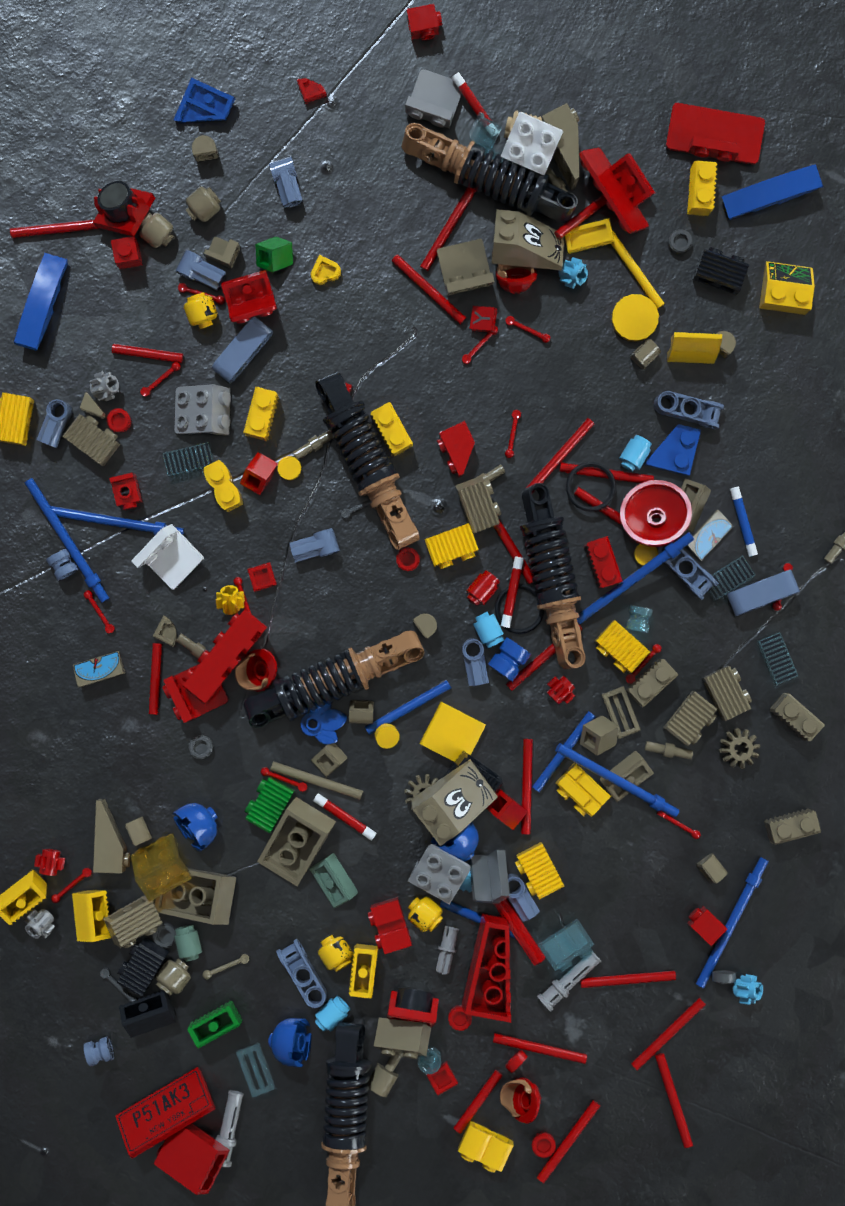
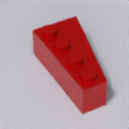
(224, 656)
(488, 979)

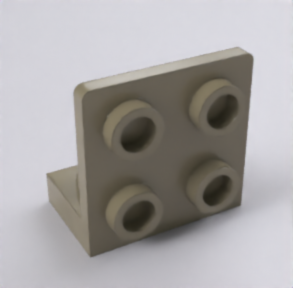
(464, 267)

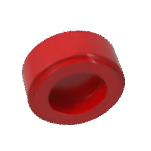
(118, 420)
(407, 559)
(459, 1020)
(516, 1061)
(543, 1144)

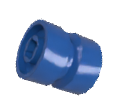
(509, 659)

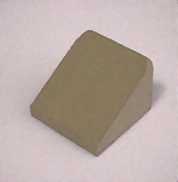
(91, 407)
(329, 759)

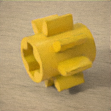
(230, 600)

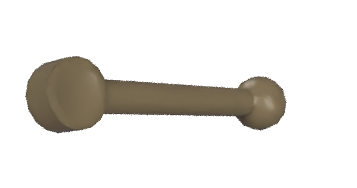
(244, 958)

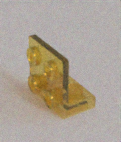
(159, 867)

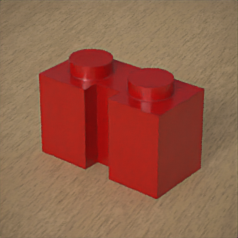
(390, 925)

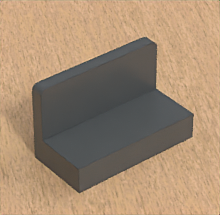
(489, 877)

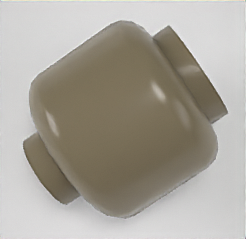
(202, 204)
(156, 230)
(172, 977)

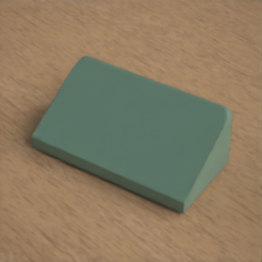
(333, 880)

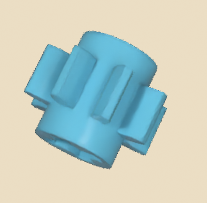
(573, 273)
(748, 989)

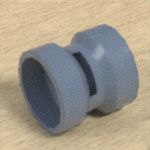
(62, 564)
(98, 1051)

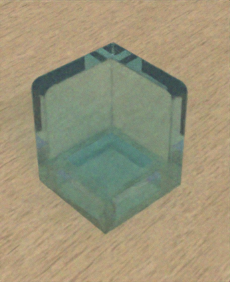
(484, 131)

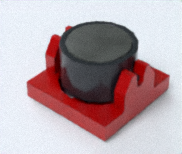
(121, 204)
(413, 1006)

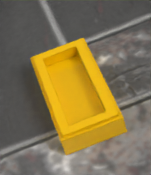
(589, 236)

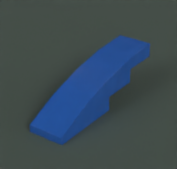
(772, 191)
(40, 302)

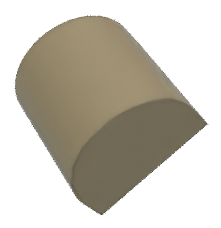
(204, 149)
(728, 343)
(645, 353)
(426, 624)
(361, 712)
(138, 831)
(711, 869)
(382, 1080)

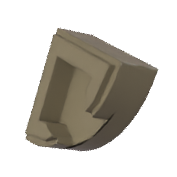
(166, 631)

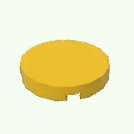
(635, 317)

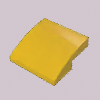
(694, 347)
(452, 732)

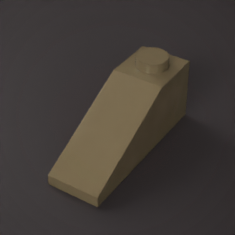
(109, 845)

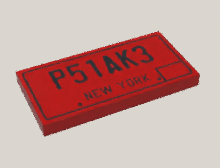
(165, 1112)

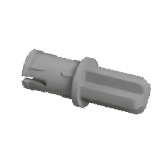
(447, 949)

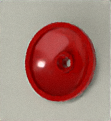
(652, 501)

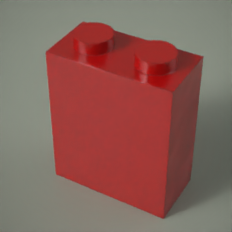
(192, 1158)

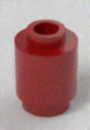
(482, 588)

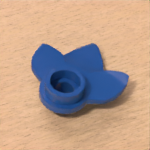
(327, 721)

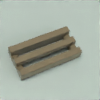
(613, 693)

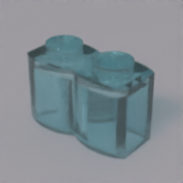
(566, 945)

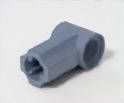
(285, 178)
(195, 268)
(54, 426)
(320, 544)
(475, 665)
(522, 900)

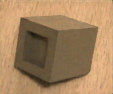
(223, 252)
(599, 735)

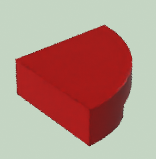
(310, 90)

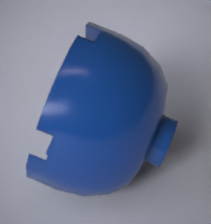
(197, 824)
(461, 845)
(291, 1042)

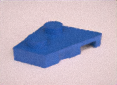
(203, 103)
(676, 451)

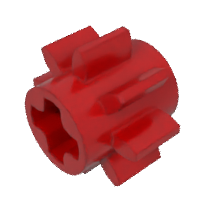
(561, 690)
(49, 862)

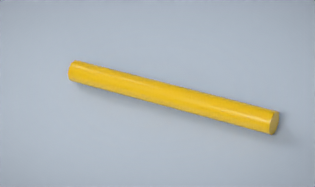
(636, 271)

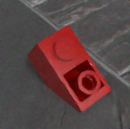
(458, 444)

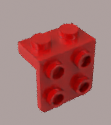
(249, 297)
(187, 705)

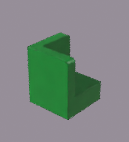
(274, 254)

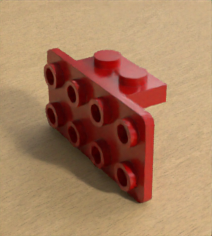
(715, 133)
(621, 185)

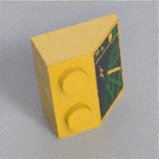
(787, 288)

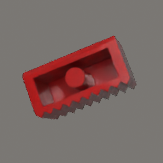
(603, 562)

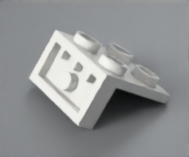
(531, 143)
(169, 556)

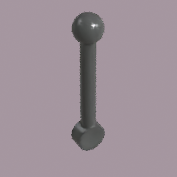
(346, 513)
(105, 973)

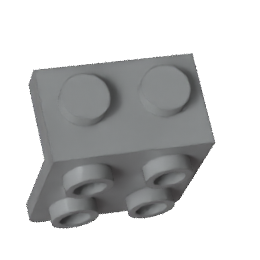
(433, 99)
(202, 409)
(439, 873)

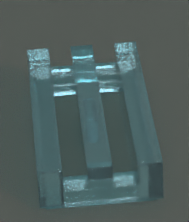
(249, 1050)

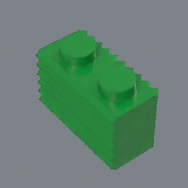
(269, 804)
(214, 1024)

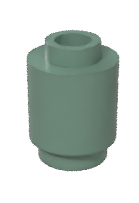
(187, 942)

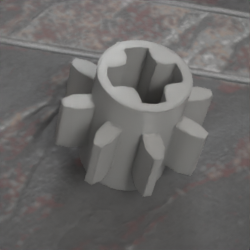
(104, 386)
(39, 923)

